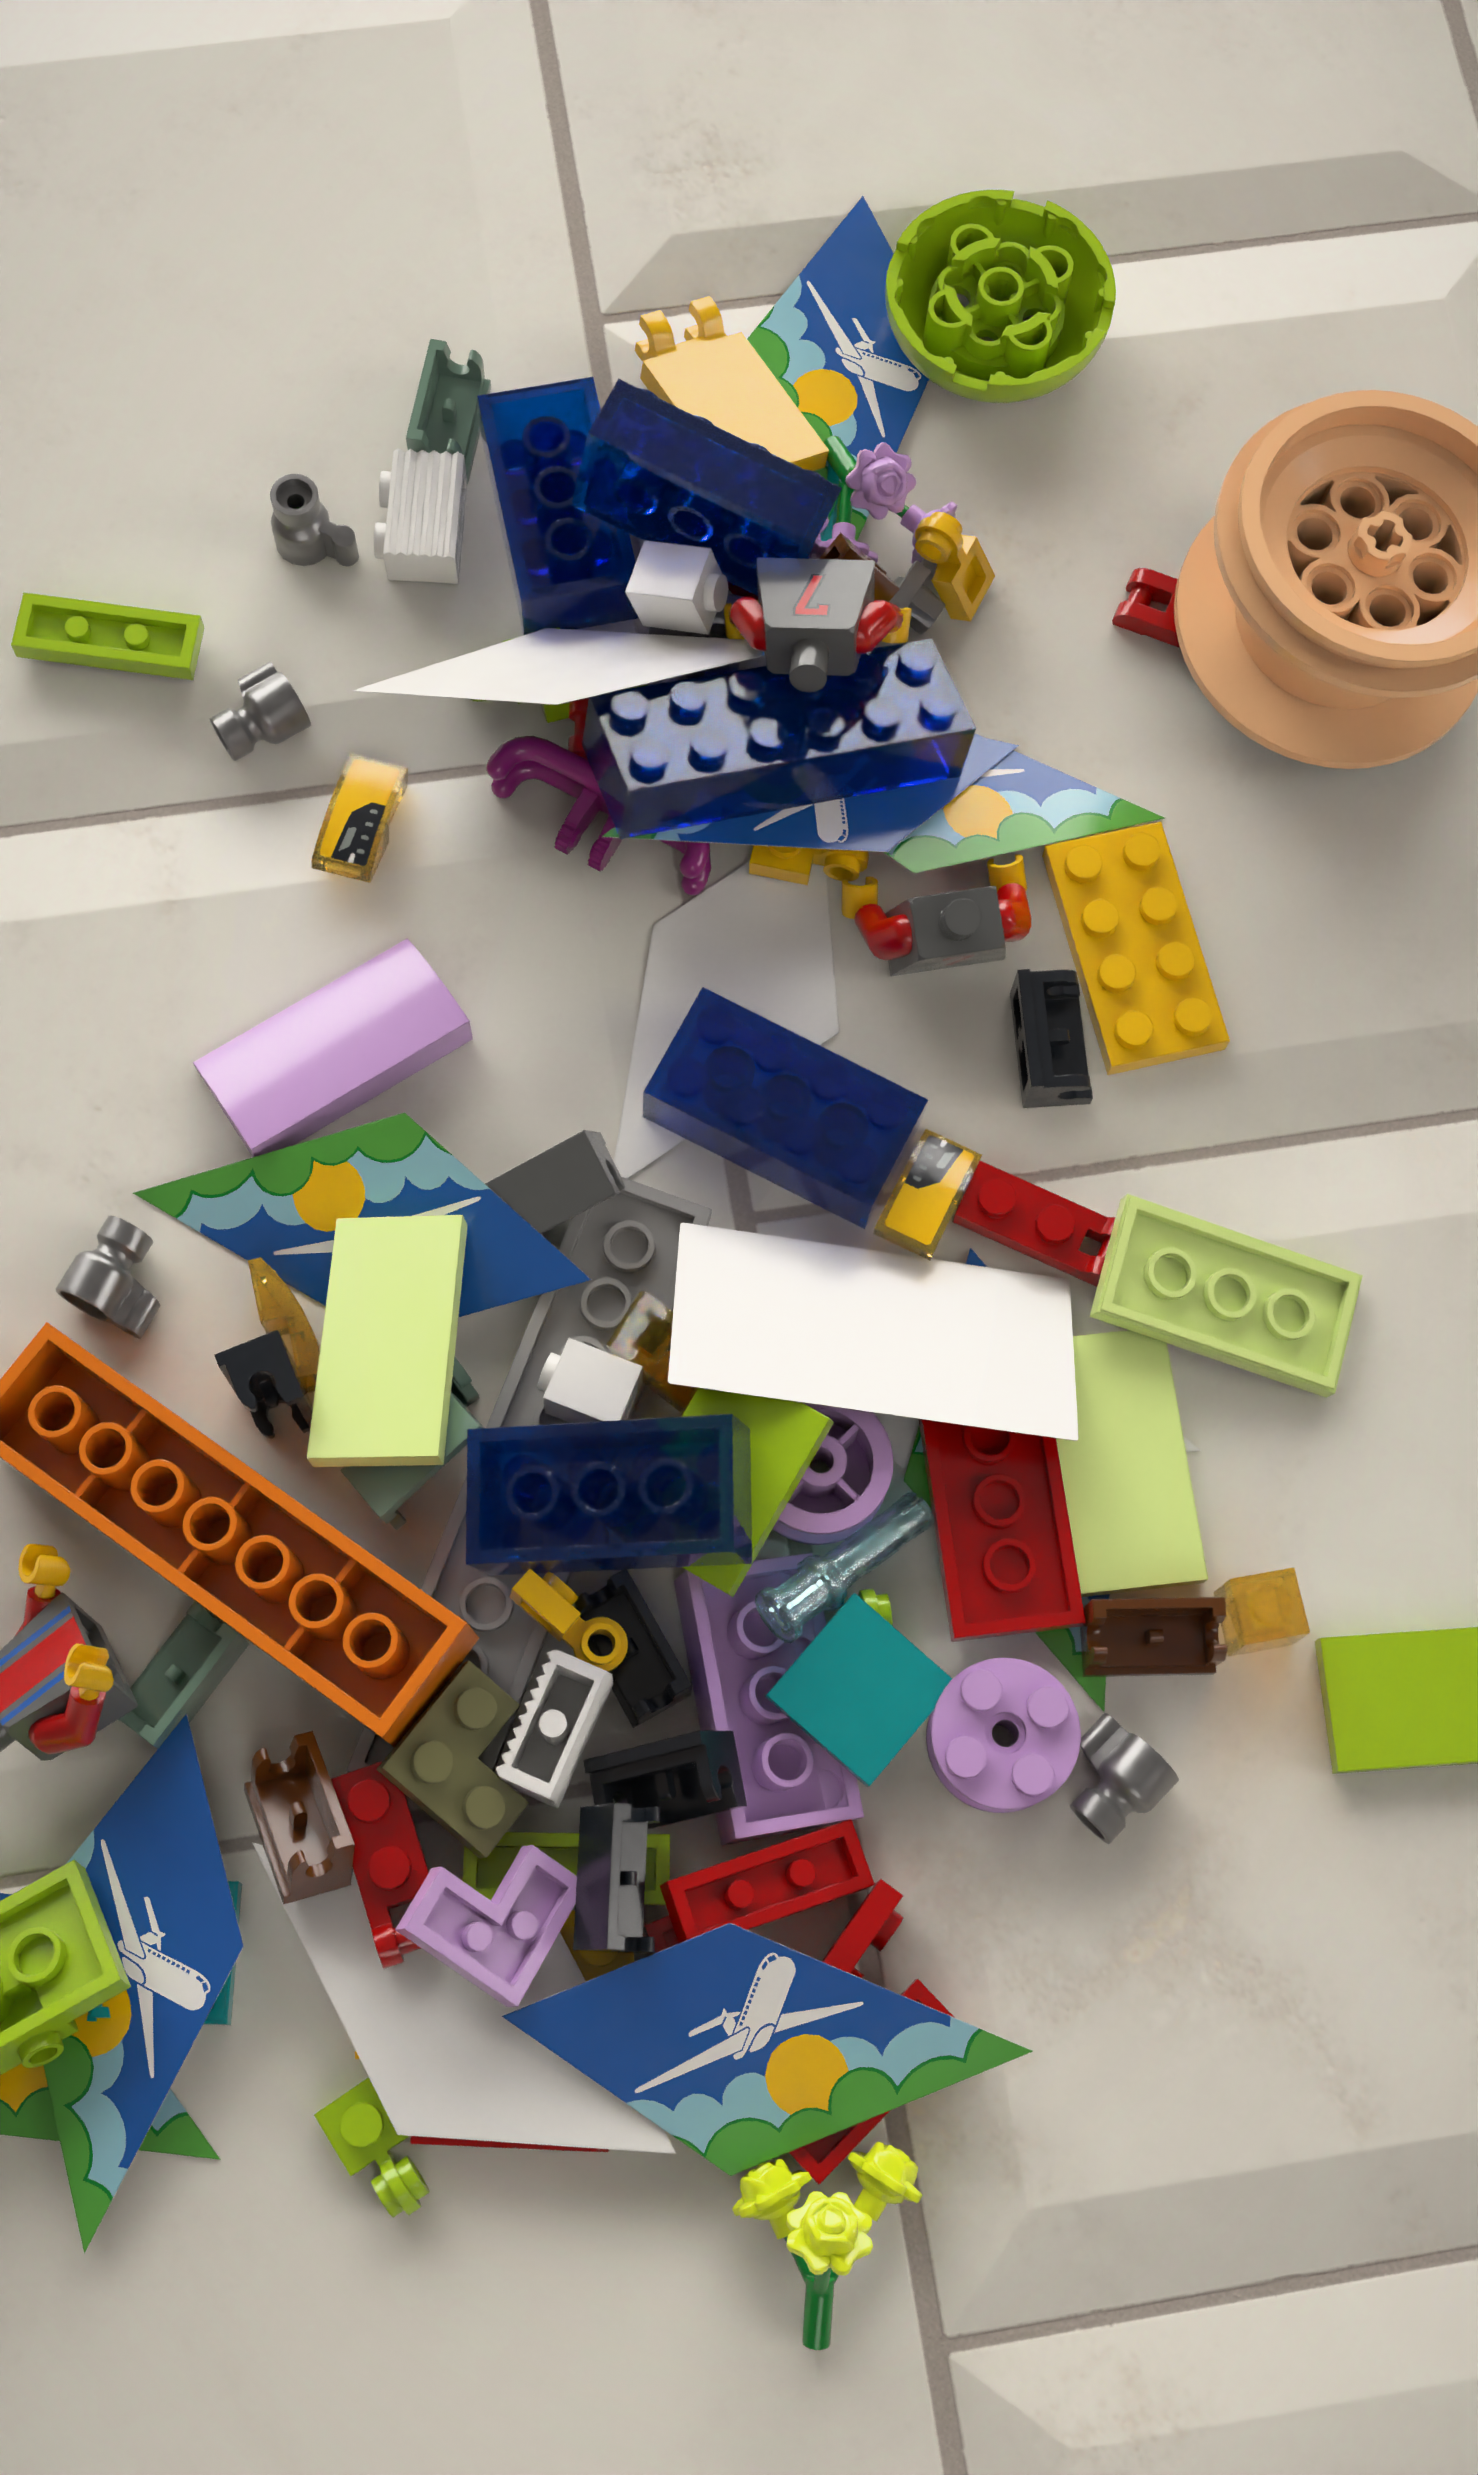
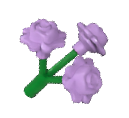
(879, 486)

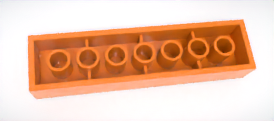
(227, 1536)

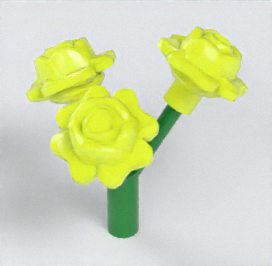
(830, 2231)

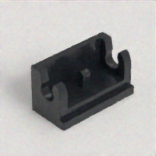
(1049, 1039)
(263, 1377)
(650, 1673)
(680, 1774)
(612, 1878)

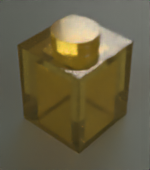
(1262, 1612)

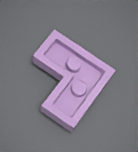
(497, 1940)

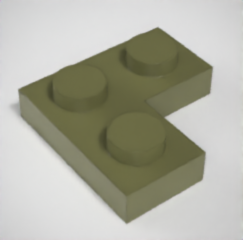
(440, 1763)

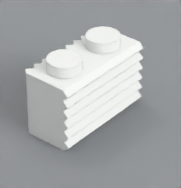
(423, 516)
(555, 1728)

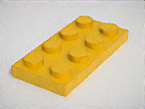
(1135, 948)

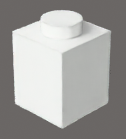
(677, 587)
(589, 1384)

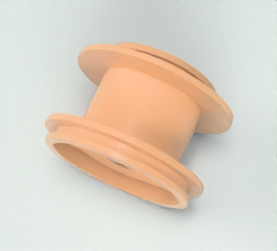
(1379, 520)

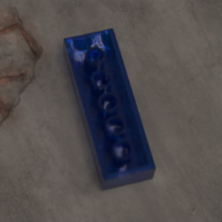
(761, 746)

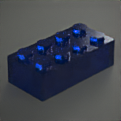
(698, 486)
(561, 560)
(783, 1107)
(609, 1495)

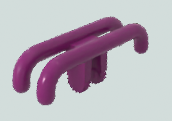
(545, 761)

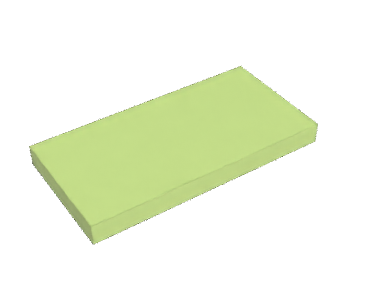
(1226, 1296)
(388, 1342)
(1129, 1470)

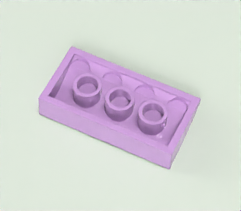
(334, 1050)
(732, 1667)

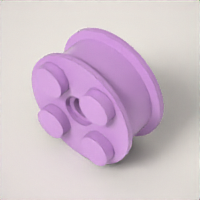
(849, 1495)
(1041, 1726)

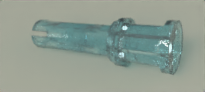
(824, 1580)

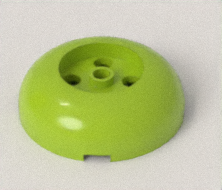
(1009, 265)

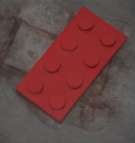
(1001, 1531)

